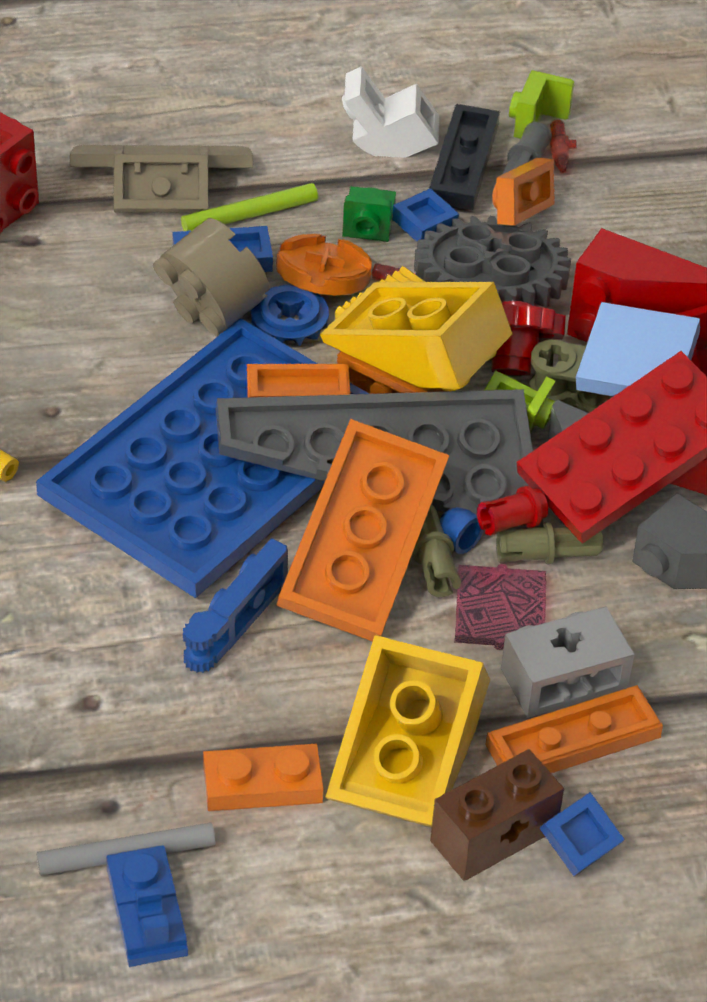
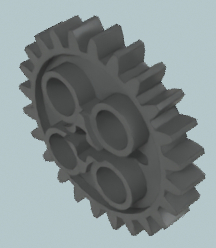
(513, 257)

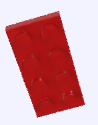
(623, 448)

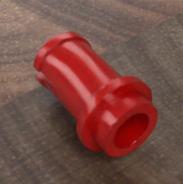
(523, 508)

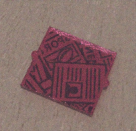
(497, 603)

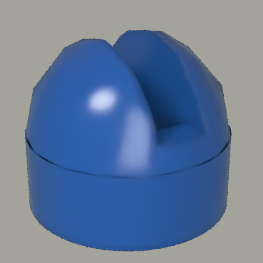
(462, 528)

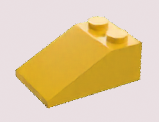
(423, 330)
(408, 730)

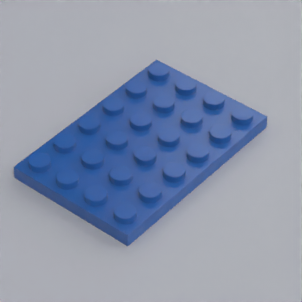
(158, 476)

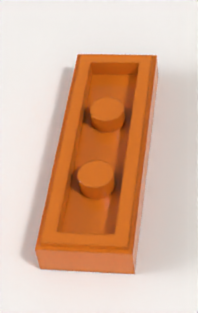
(580, 731)

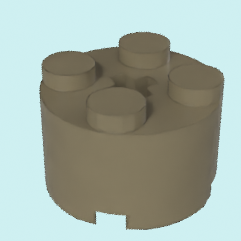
(212, 277)

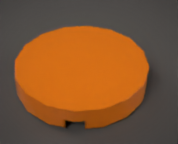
(323, 266)

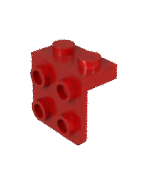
(17, 171)

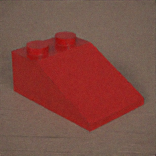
(632, 276)

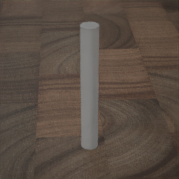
(95, 853)

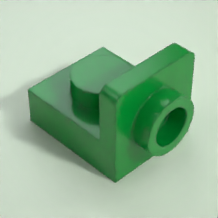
(368, 213)

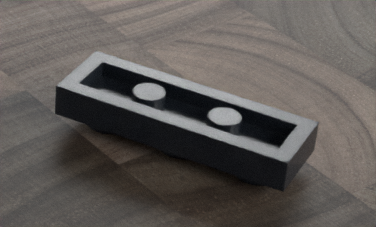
(465, 155)

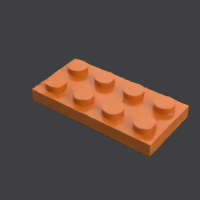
(363, 531)

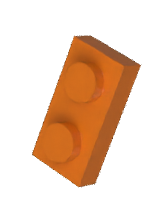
(524, 191)
(262, 777)

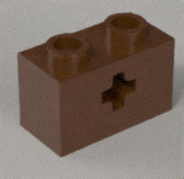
(495, 814)

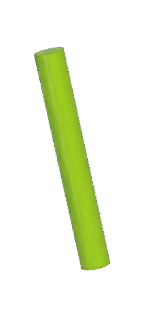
(253, 207)

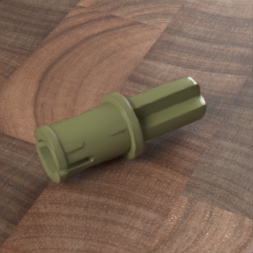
(544, 544)
(435, 555)

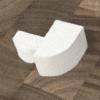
(389, 125)

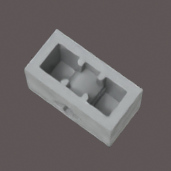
(566, 661)

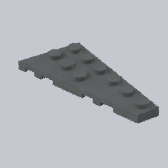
(301, 435)

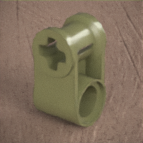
(564, 373)

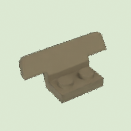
(161, 175)

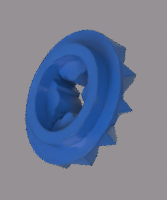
(291, 301)

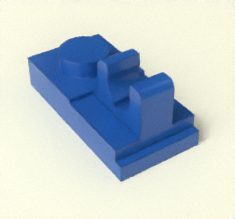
(146, 906)

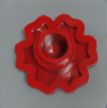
(528, 327)

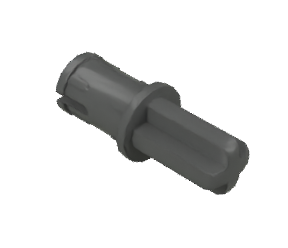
(531, 145)

